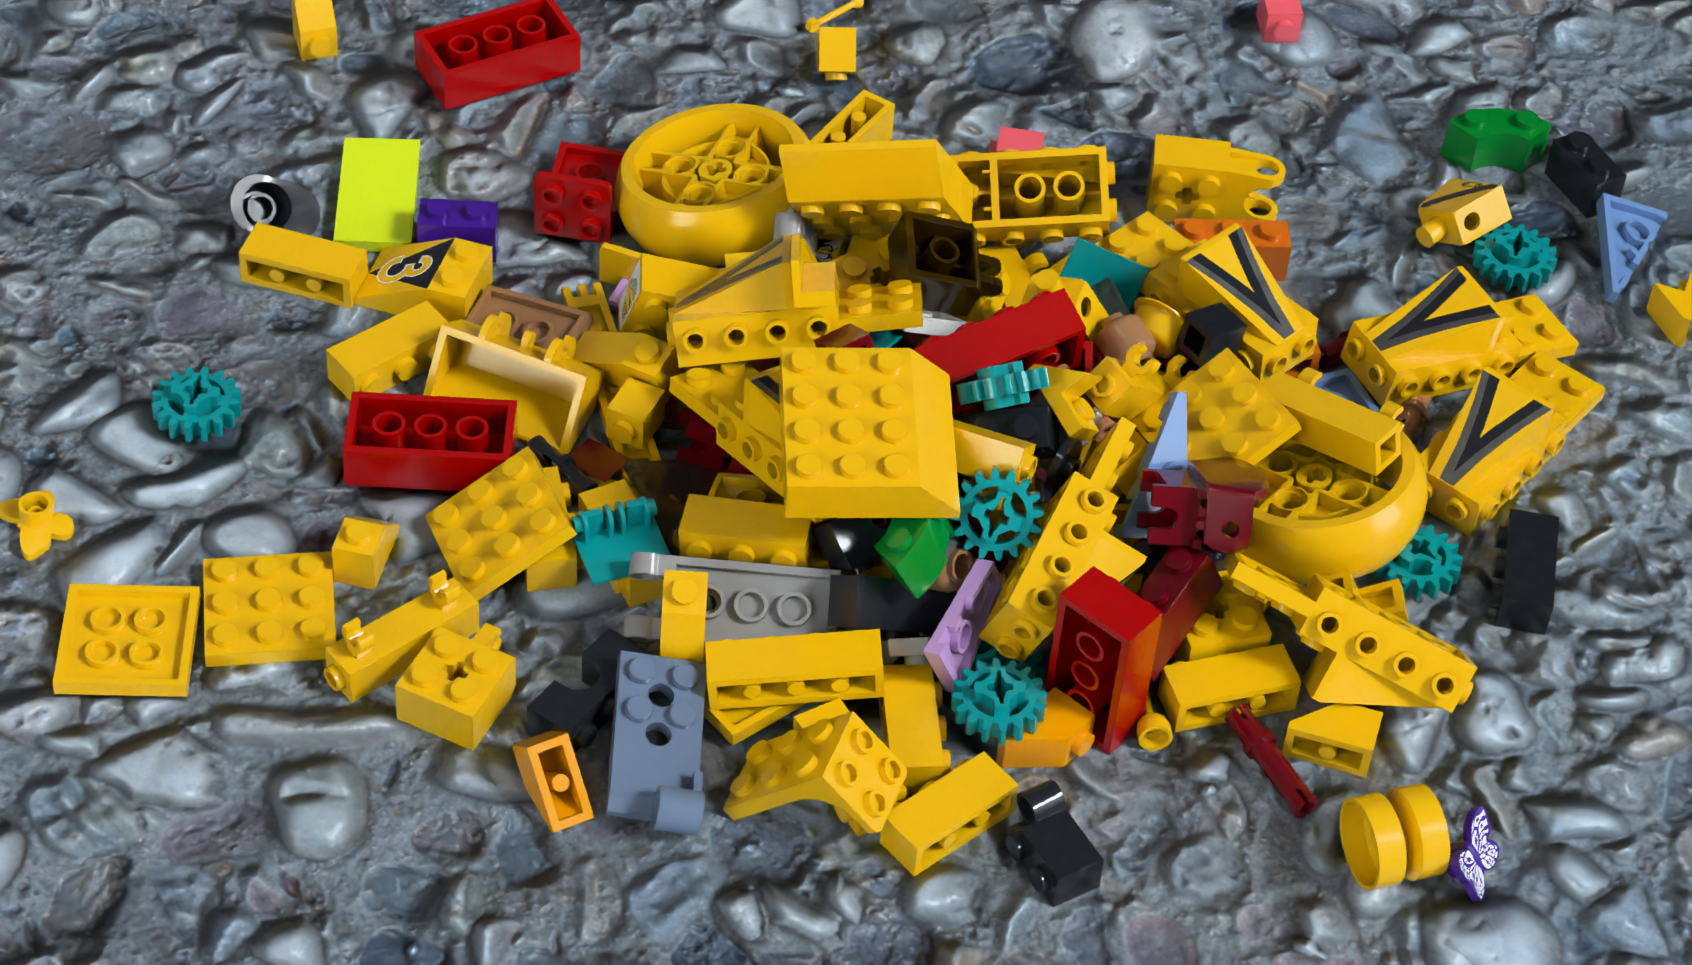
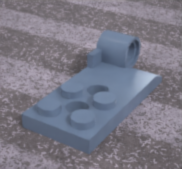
(651, 779)

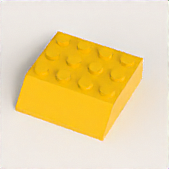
(871, 184)
(866, 434)

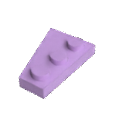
(955, 638)

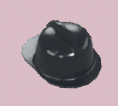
(274, 203)

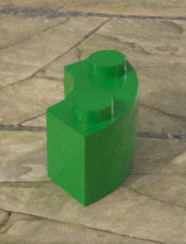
(1496, 139)
(916, 551)

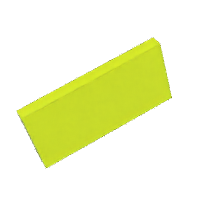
(377, 192)

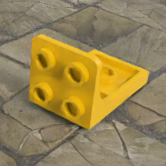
(825, 762)

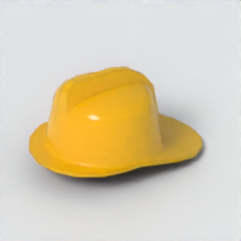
(1162, 323)

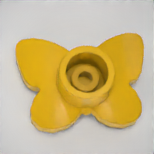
(37, 522)

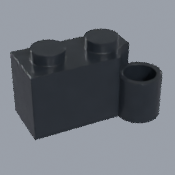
(1583, 171)
(1053, 846)

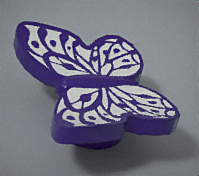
(1474, 855)

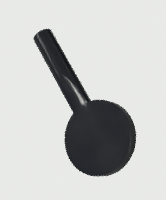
(1063, 465)

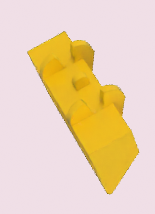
(550, 386)

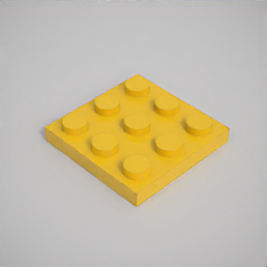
(1226, 413)
(500, 524)
(268, 608)
(127, 640)

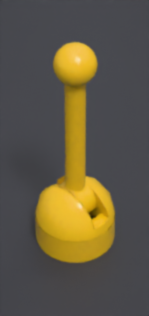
(1153, 729)

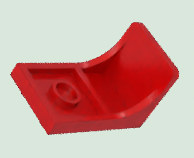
(578, 194)

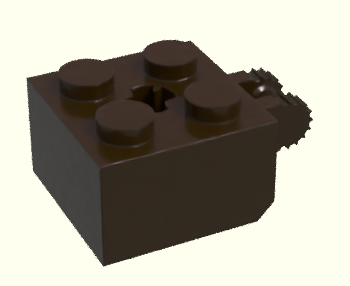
(944, 260)

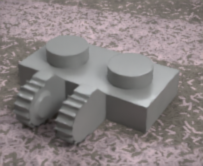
(904, 651)

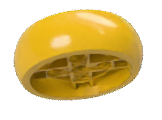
(706, 182)
(1333, 515)

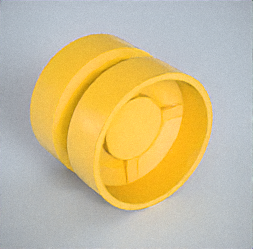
(1394, 836)

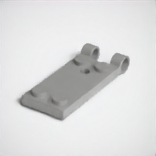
(749, 596)

